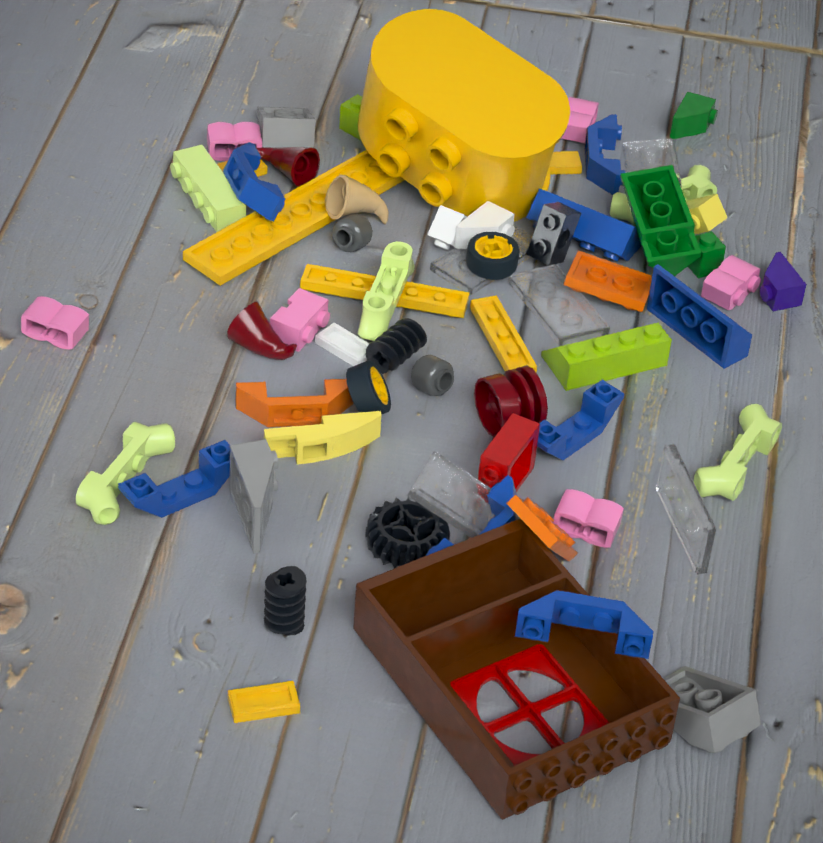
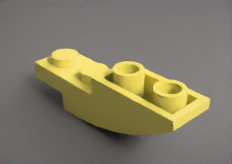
(330, 439)

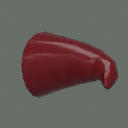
(296, 163)
(256, 334)

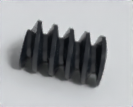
(396, 344)
(285, 601)

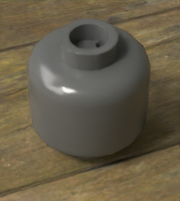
(352, 232)
(432, 375)

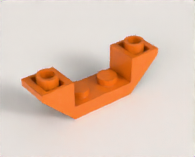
(293, 410)

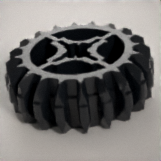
(404, 532)

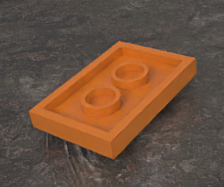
(609, 281)
(542, 525)

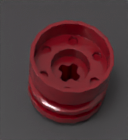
(513, 392)

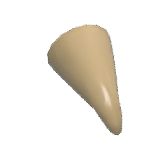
(349, 197)

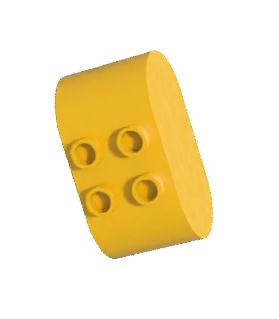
(459, 114)

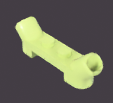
(694, 186)
(386, 290)
(140, 443)
(729, 477)

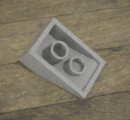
(286, 127)
(253, 486)
(712, 709)

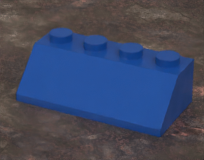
(593, 228)
(697, 319)

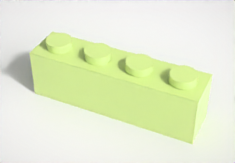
(207, 187)

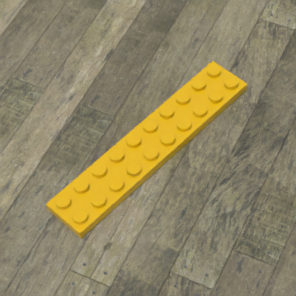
(304, 212)

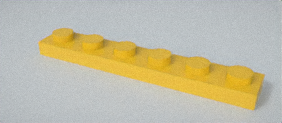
(414, 295)

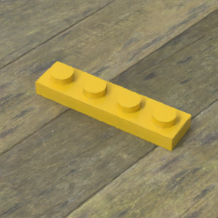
(501, 333)

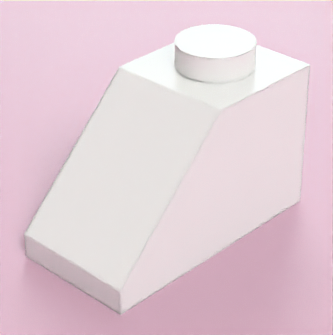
(485, 219)
(444, 227)

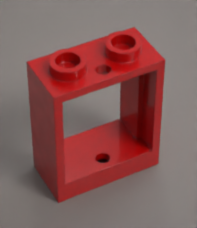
(510, 452)

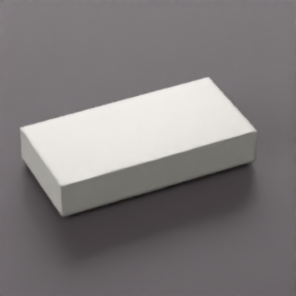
(342, 344)

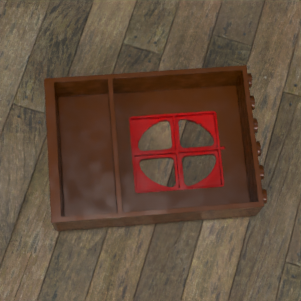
(451, 628)

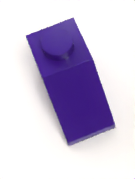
(782, 285)

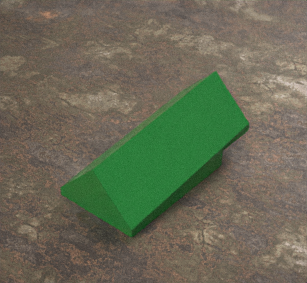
(661, 218)

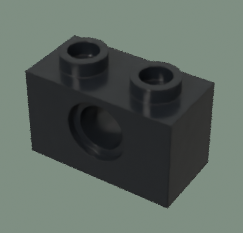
(553, 233)

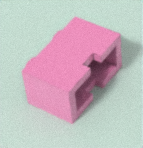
(301, 319)

